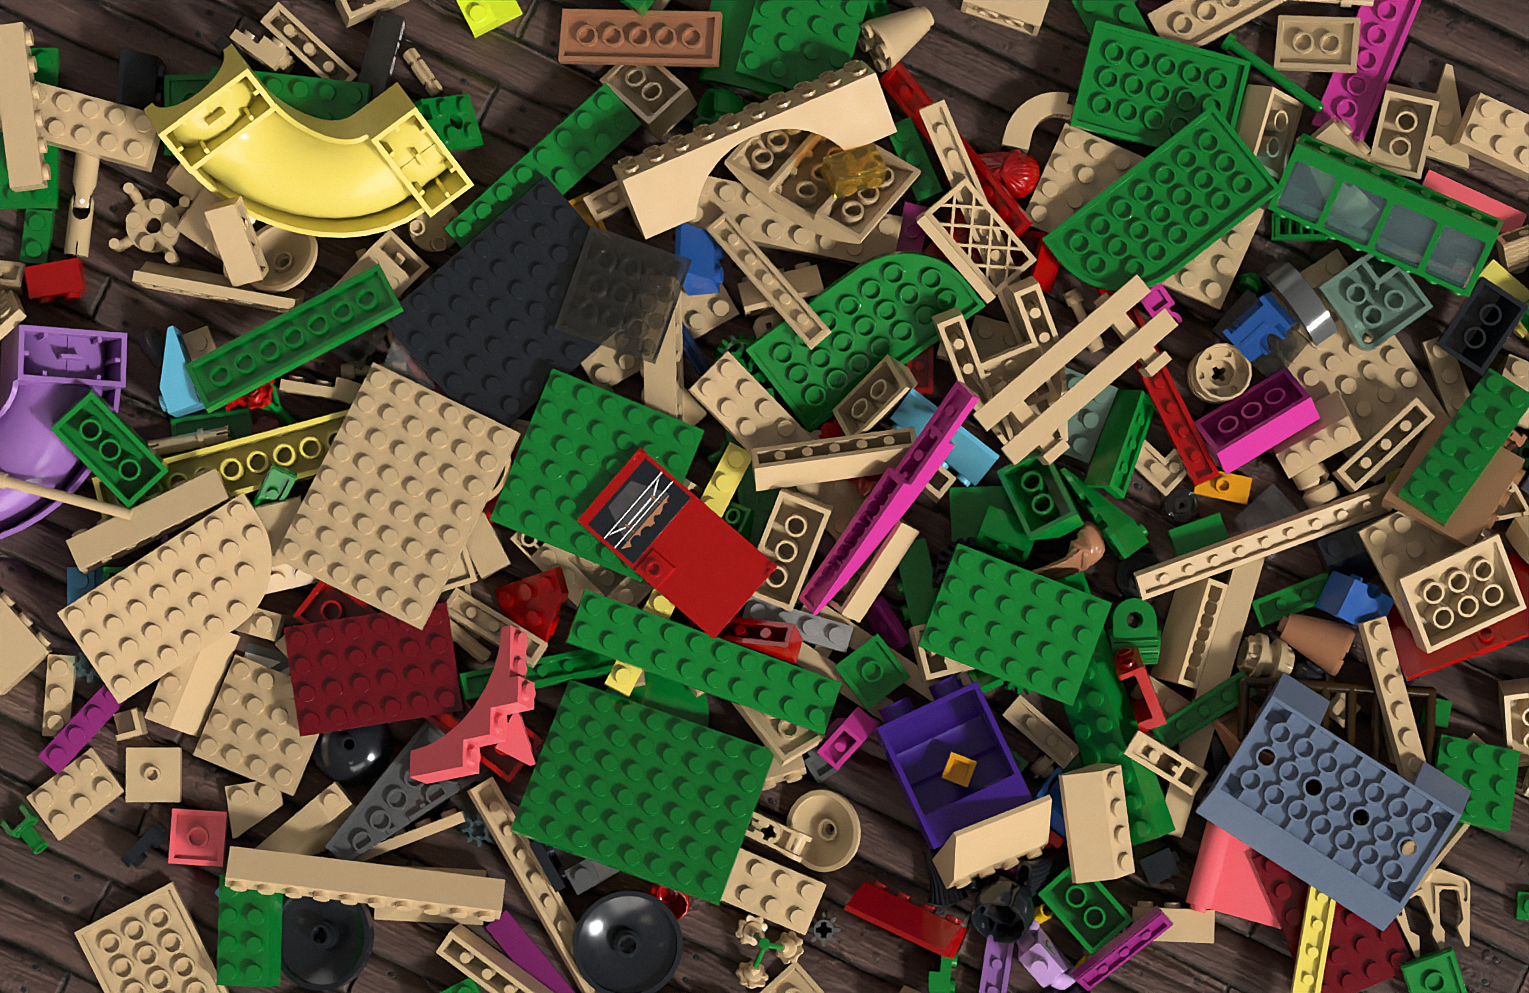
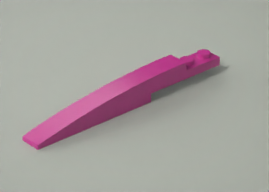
(890, 499)

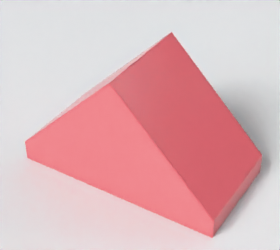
(517, 741)

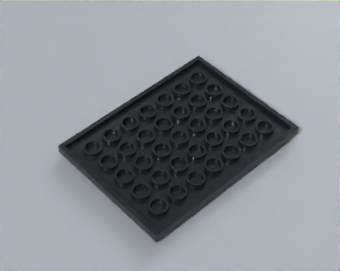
(493, 309)

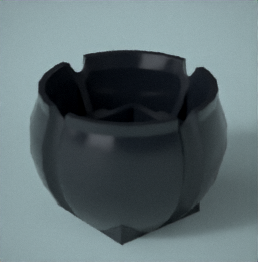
(1003, 910)

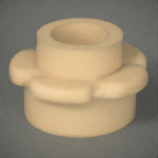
(1042, 767)

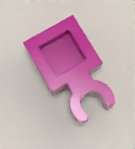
(1157, 300)

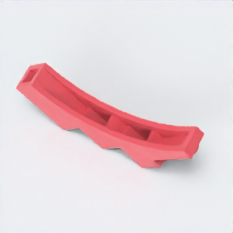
(486, 724)

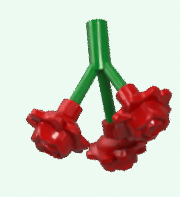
(261, 399)

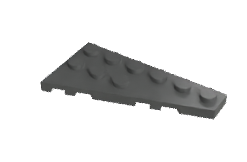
(395, 801)

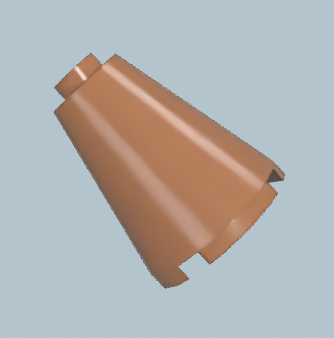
(1318, 639)

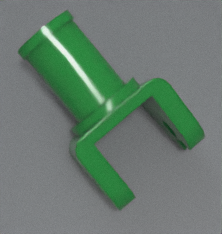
(26, 830)

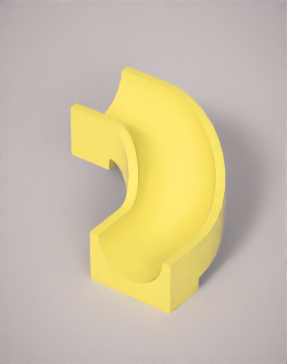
(308, 170)

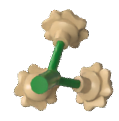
(752, 931)

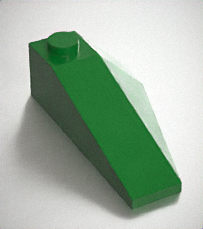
(1117, 527)

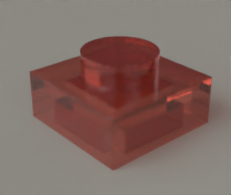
(265, 424)

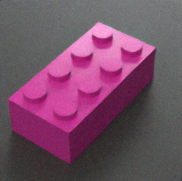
(1257, 420)

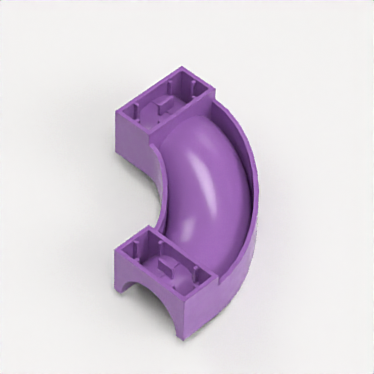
(39, 380)

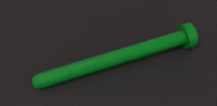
(1231, 43)

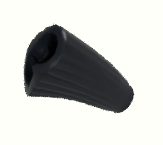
(1040, 871)
(938, 893)

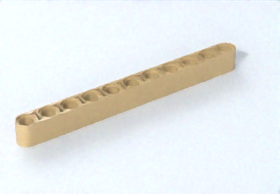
(1217, 668)

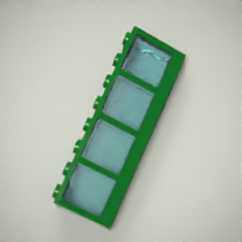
(1385, 215)

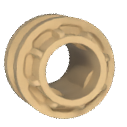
(1265, 659)

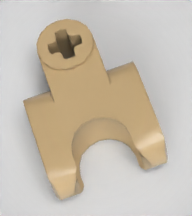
(783, 838)

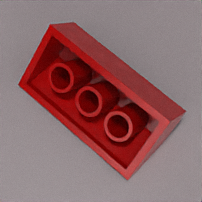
(906, 919)

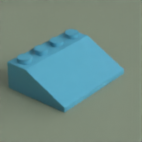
(969, 456)

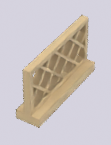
(958, 256)

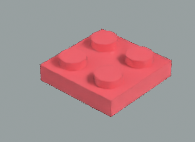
(198, 837)

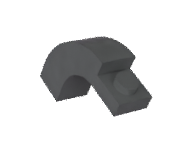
(1300, 300)

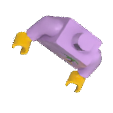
(1043, 957)

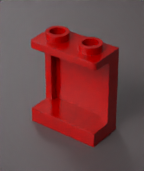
(1148, 709)

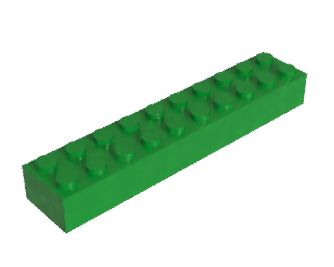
(1103, 729)

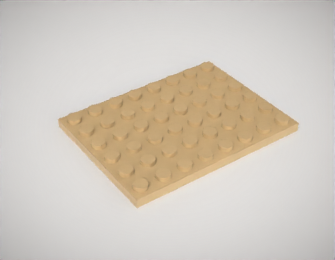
(397, 496)

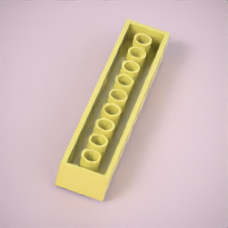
(248, 459)

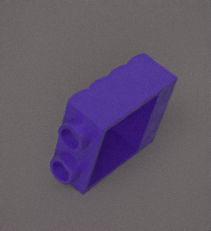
(918, 750)

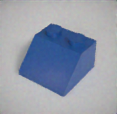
(706, 254)

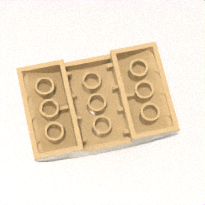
(786, 175)

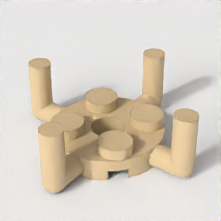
(137, 225)

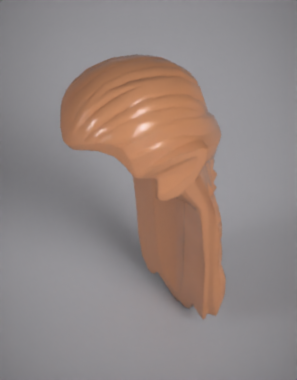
(1081, 555)

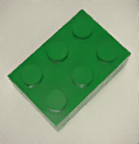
(1085, 910)

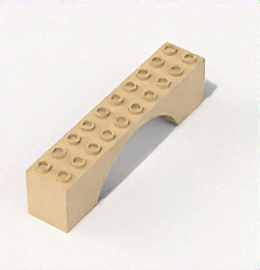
(668, 179)

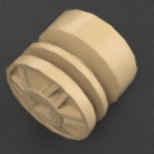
(1232, 381)

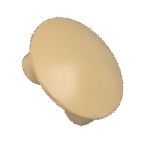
(428, 231)

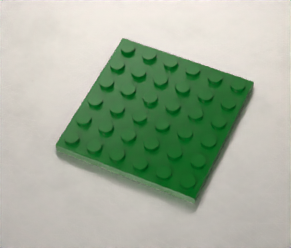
(571, 455)

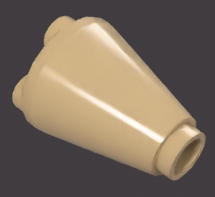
(893, 35)

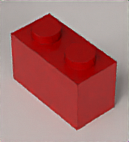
(56, 280)

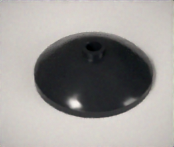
(354, 766)

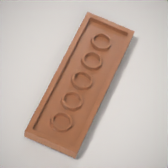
(649, 40)

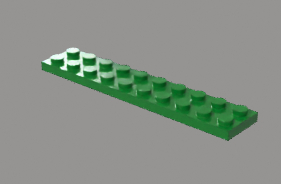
(703, 662)

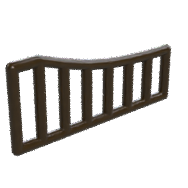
(1351, 690)

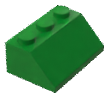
(1040, 498)

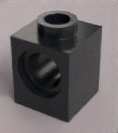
(1159, 865)

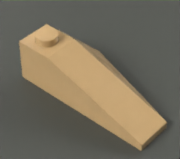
(313, 825)

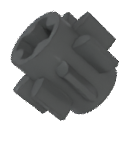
(829, 935)

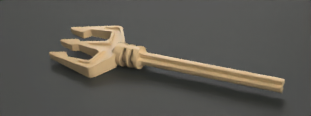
(1429, 897)

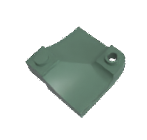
(1374, 300)

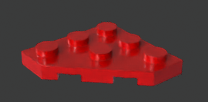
(535, 602)

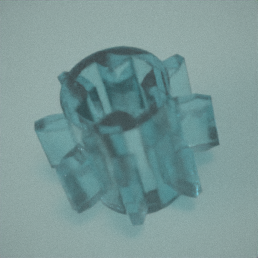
(85, 671)
(471, 830)

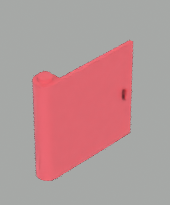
(1228, 879)

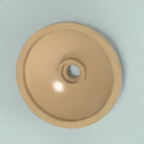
(288, 257)
(813, 816)

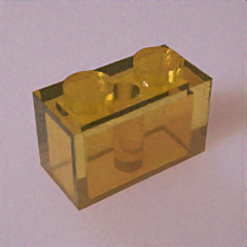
(853, 170)

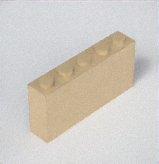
(19, 644)

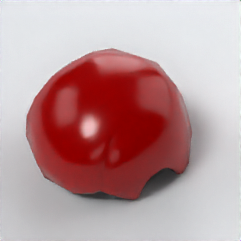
(675, 900)

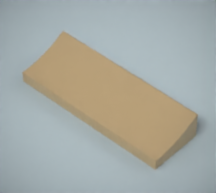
(213, 287)

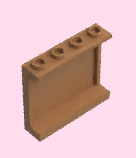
(1480, 503)

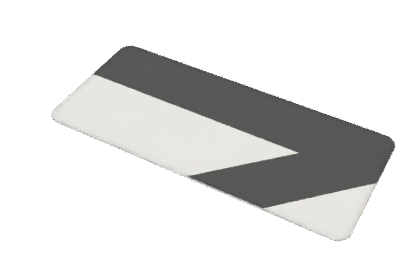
(268, 657)

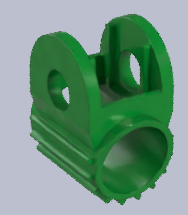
(1145, 635)

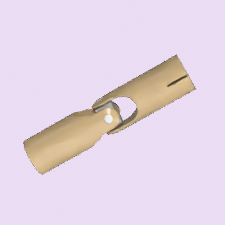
(84, 182)

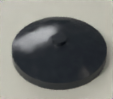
(324, 942)
(627, 943)

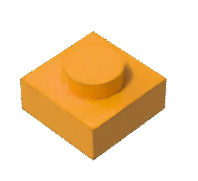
(958, 769)

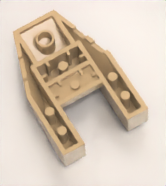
(1007, 365)

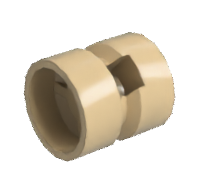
(1316, 485)

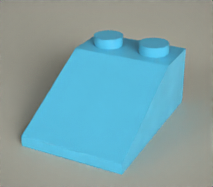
(177, 389)

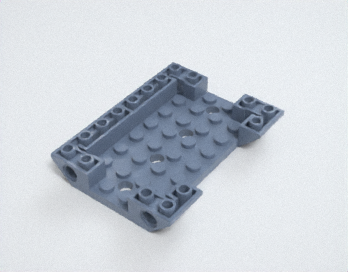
(1317, 832)

